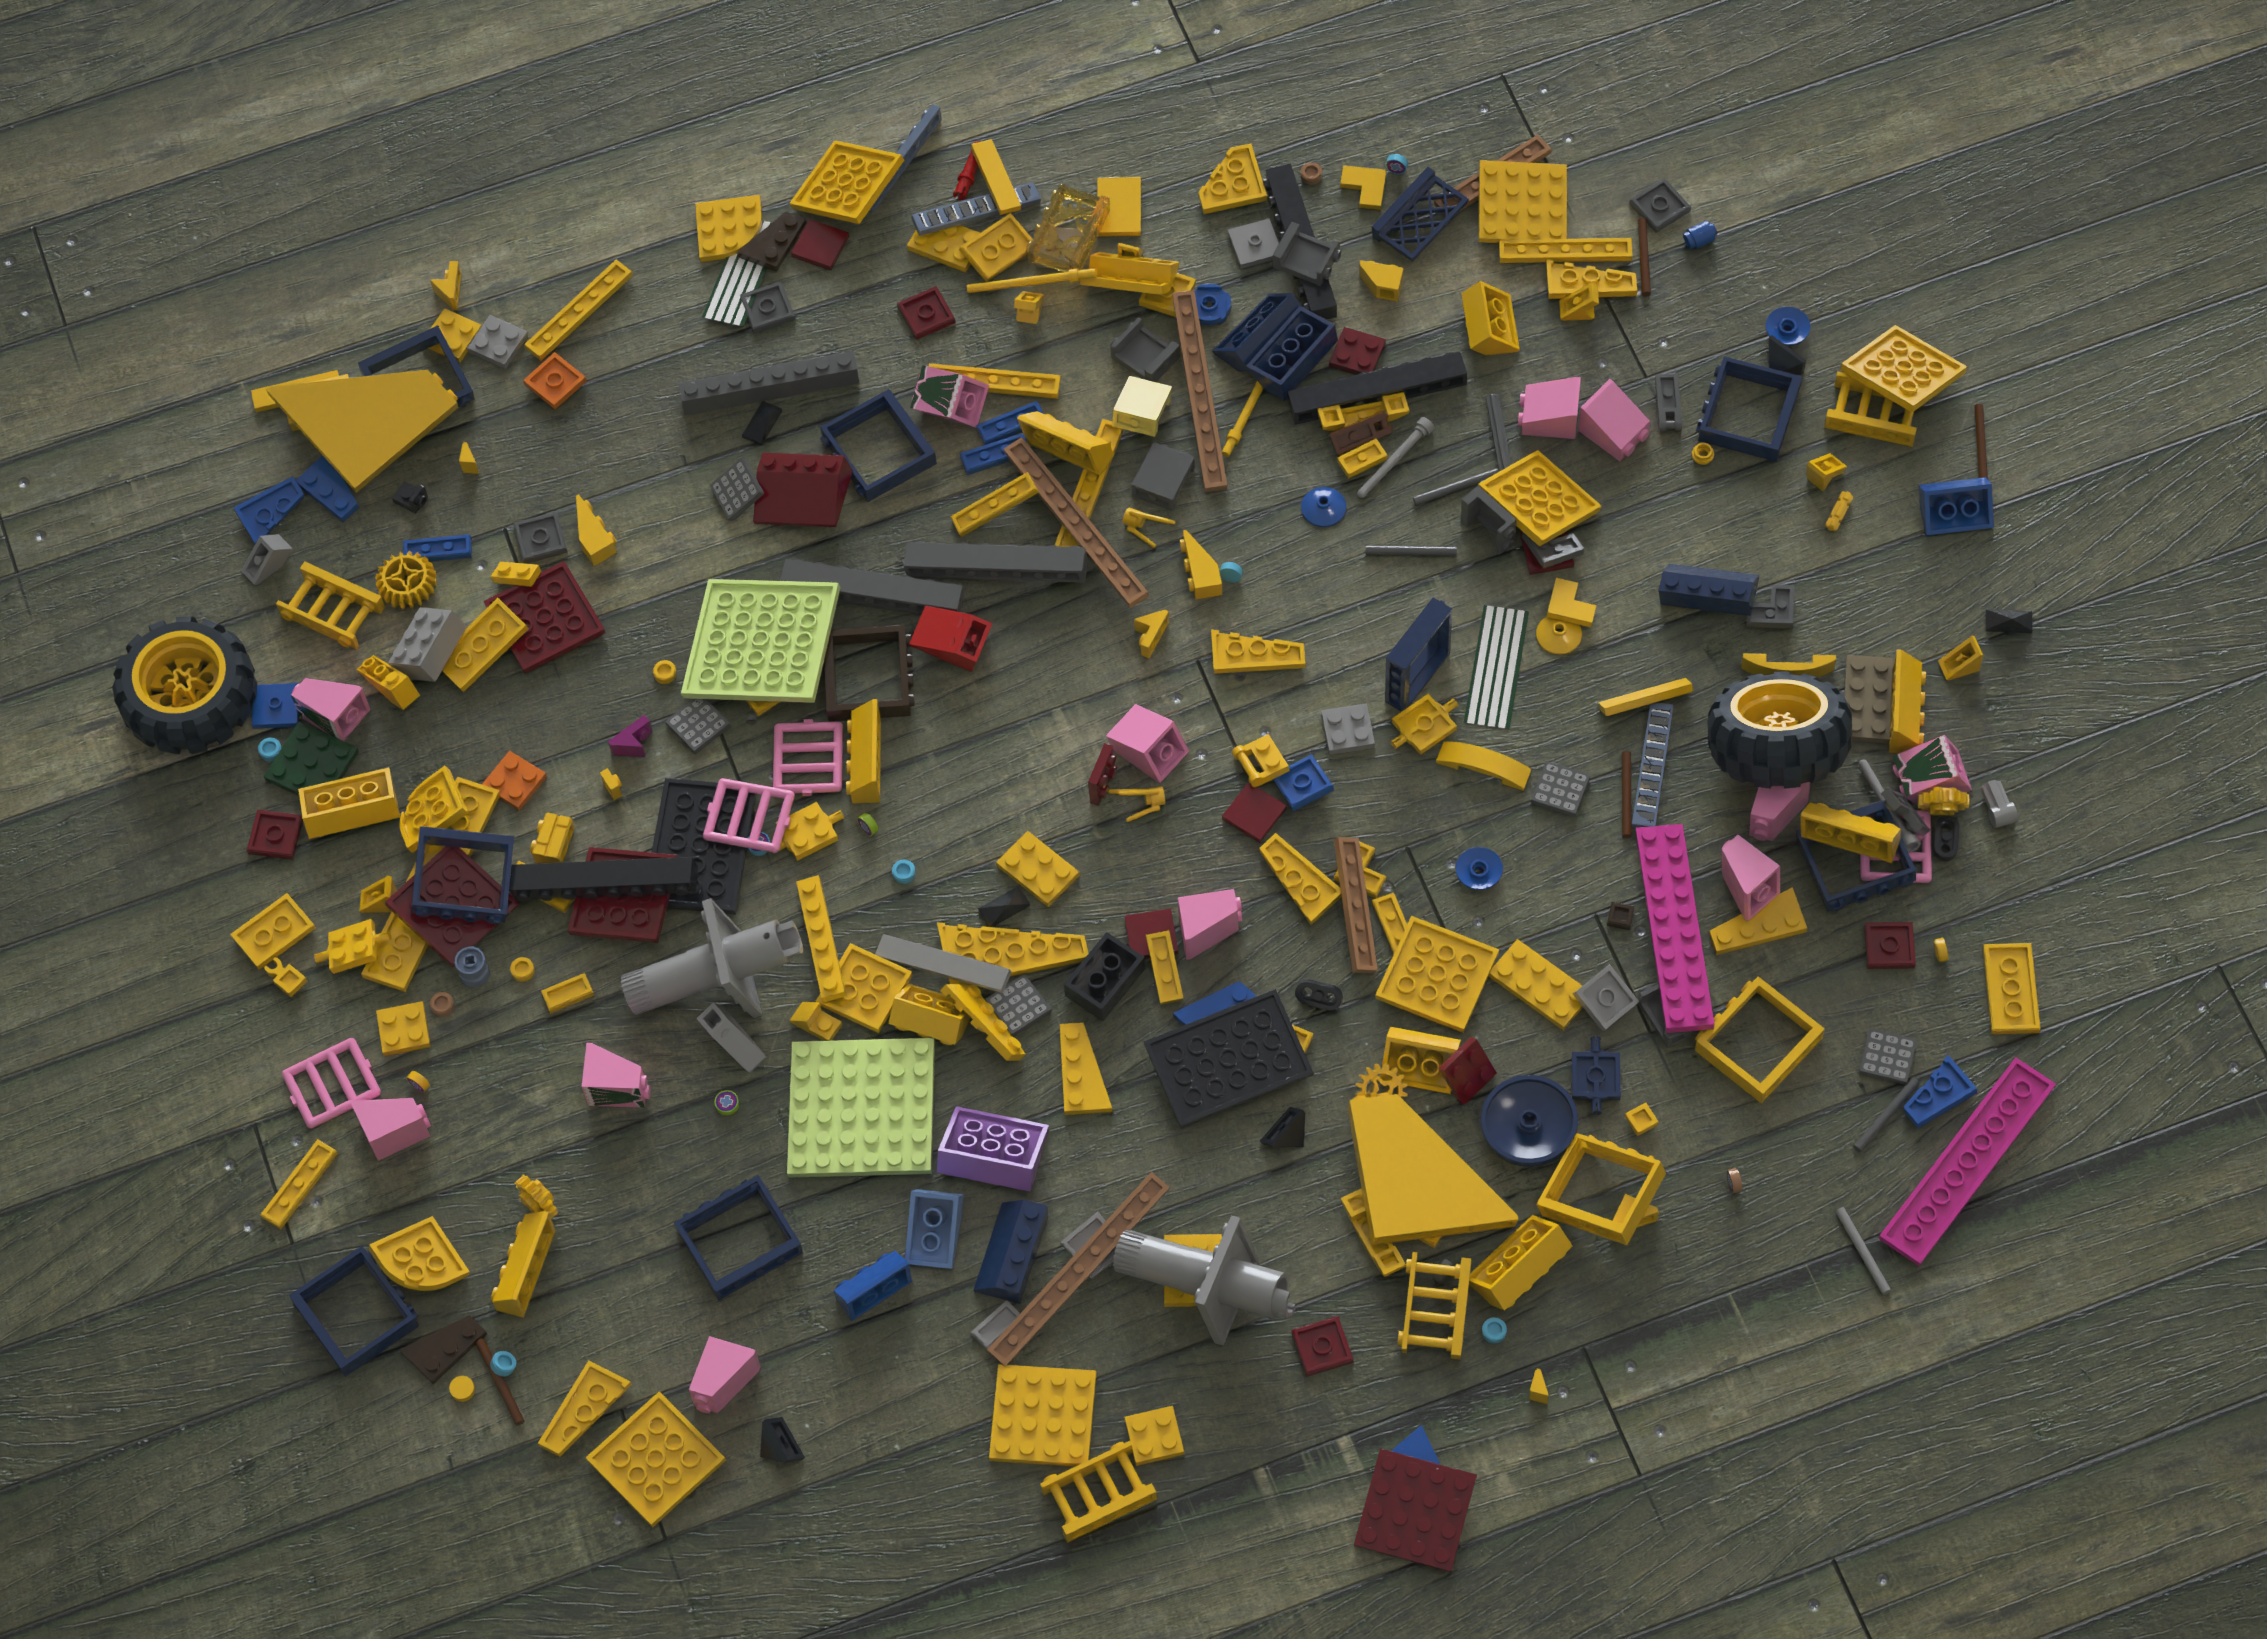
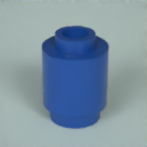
(1700, 235)

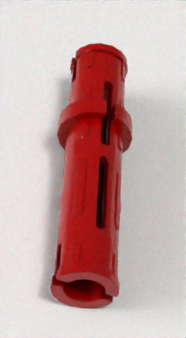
(966, 177)

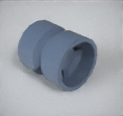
(472, 967)

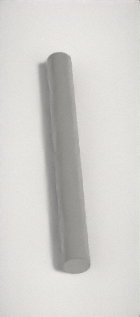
(1863, 1250)

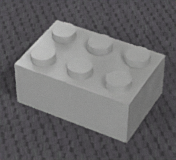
(427, 644)

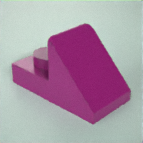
(627, 741)

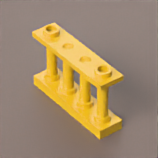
(1866, 426)
(331, 585)
(1458, 1296)
(1097, 1515)

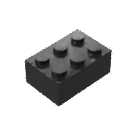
(1104, 976)

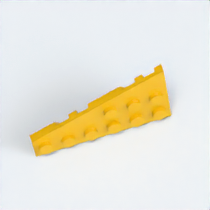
(1013, 949)

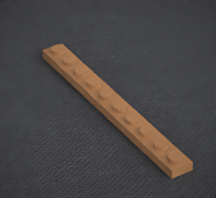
(1199, 391)
(1077, 523)
(1077, 1269)

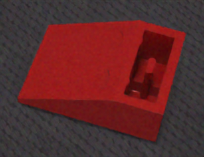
(951, 636)

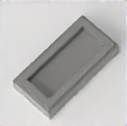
(995, 1324)

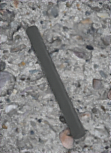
(1448, 489)
(1411, 550)
(1886, 1114)

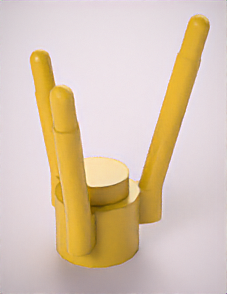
(1136, 519)
(1152, 796)

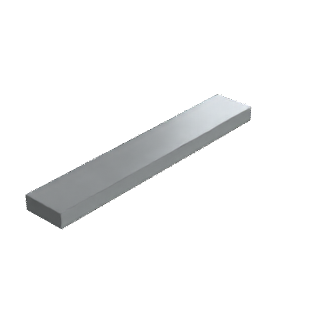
(943, 963)

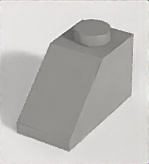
(266, 558)

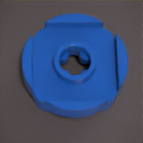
(1220, 300)

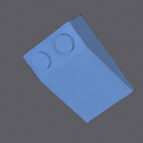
(933, 1228)

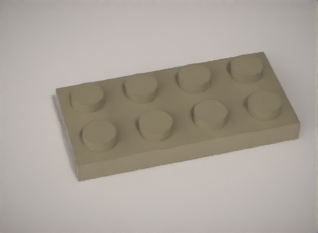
(1869, 697)

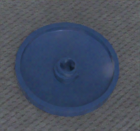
(1529, 1120)

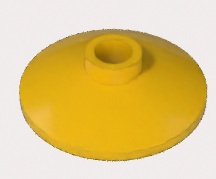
(1558, 642)

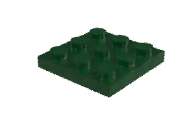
(310, 759)

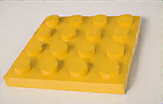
(846, 182)
(1521, 201)
(1903, 368)
(1540, 497)
(1437, 974)
(1042, 1415)
(655, 1459)

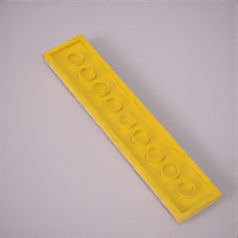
(401, 955)

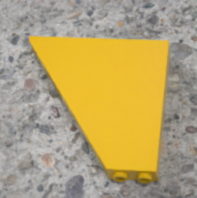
(366, 419)
(1414, 1179)

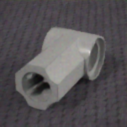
(2000, 810)

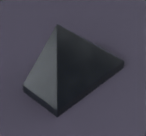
(1783, 358)
(762, 422)
(2008, 621)
(1004, 907)
(1287, 1130)
(778, 1442)

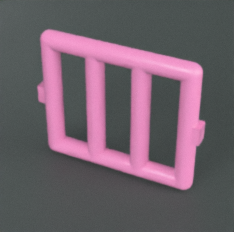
(835, 746)
(753, 841)
(1924, 857)
(309, 1065)

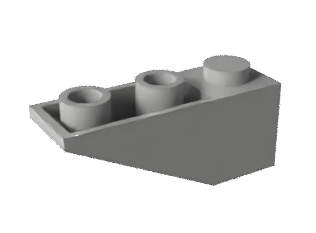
(731, 1036)

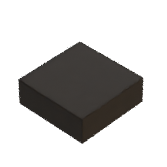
(1620, 915)

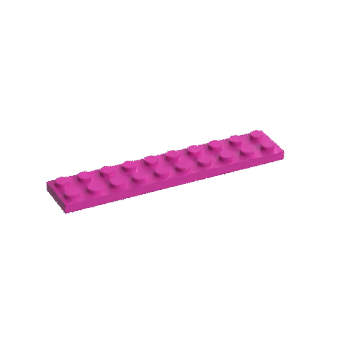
(1674, 928)
(1967, 1161)

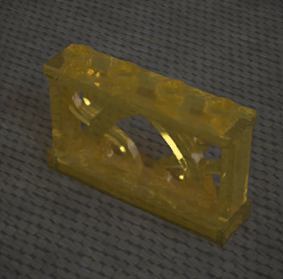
(1079, 254)

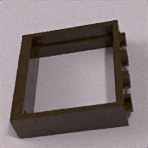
(887, 709)

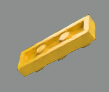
(1164, 967)

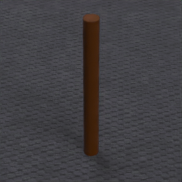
(1644, 257)
(1980, 440)
(1626, 794)
(500, 1383)

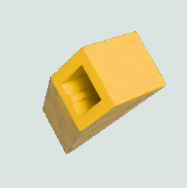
(594, 539)
(1203, 570)
(389, 681)

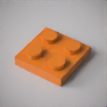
(554, 380)
(515, 780)

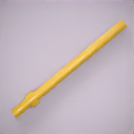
(1073, 275)
(1235, 434)

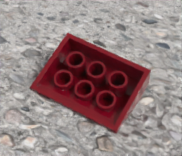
(801, 489)

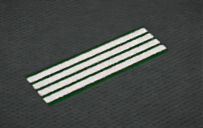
(734, 279)
(1496, 667)

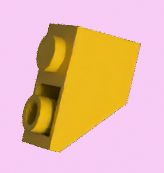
(1382, 279)

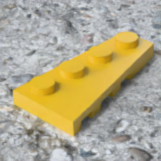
(1567, 278)
(1248, 654)
(1303, 881)
(1775, 921)
(970, 1000)
(1082, 1080)
(584, 1404)

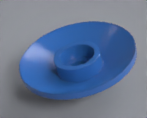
(1791, 319)
(1327, 514)
(1479, 859)

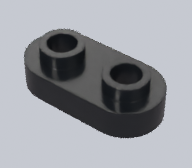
(1944, 839)
(1319, 995)

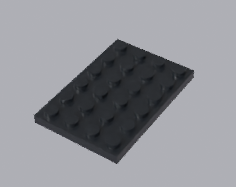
(681, 831)
(1228, 1058)

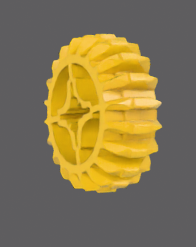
(419, 584)

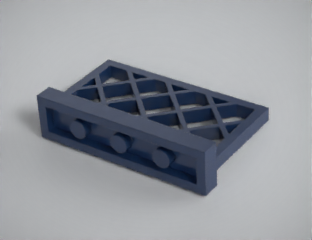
(1403, 207)

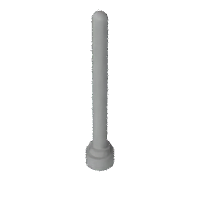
(1423, 428)
(1910, 840)

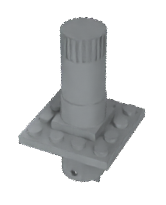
(725, 962)
(1218, 1279)

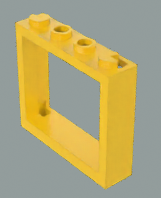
(1759, 1090)
(1594, 1224)

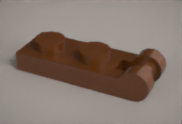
(1360, 432)

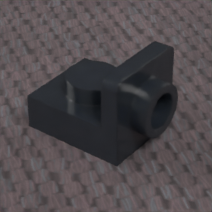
(410, 497)

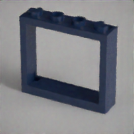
(413, 346)
(1759, 375)
(862, 413)
(1405, 681)
(467, 840)
(1861, 893)
(757, 1267)
(332, 1276)

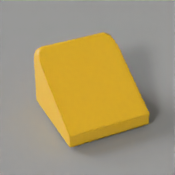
(1128, 250)
(467, 460)
(1538, 1389)

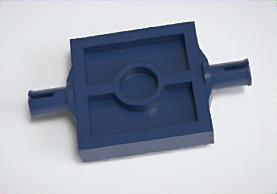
(1596, 1075)

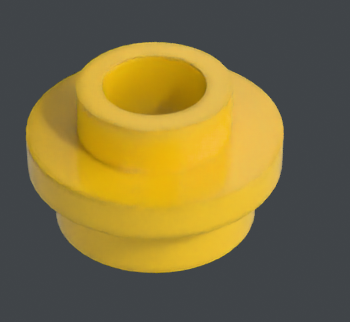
(1703, 448)

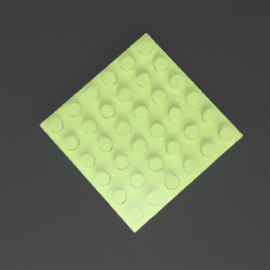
(761, 640)
(861, 1107)

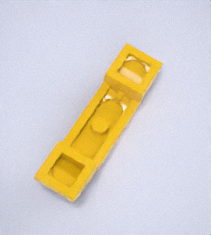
(1334, 418)
(1818, 667)
(1484, 761)
(1383, 1255)

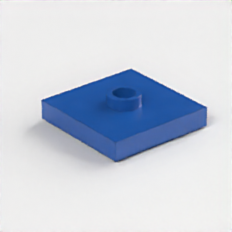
(274, 706)
(1303, 783)

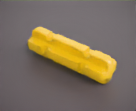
(1839, 511)

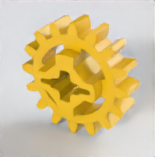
(1943, 801)
(1390, 1083)
(535, 1196)

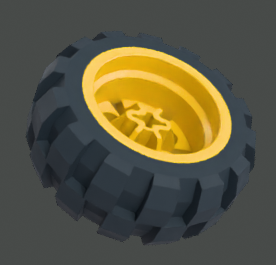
(203, 715)
(1780, 730)

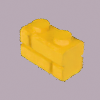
(553, 839)

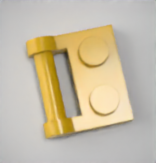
(1266, 755)

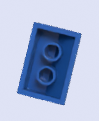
(1956, 506)
(873, 1284)

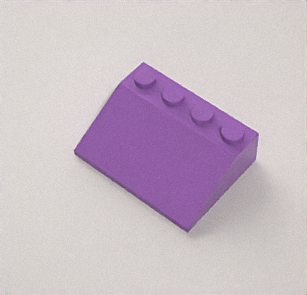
(992, 1148)

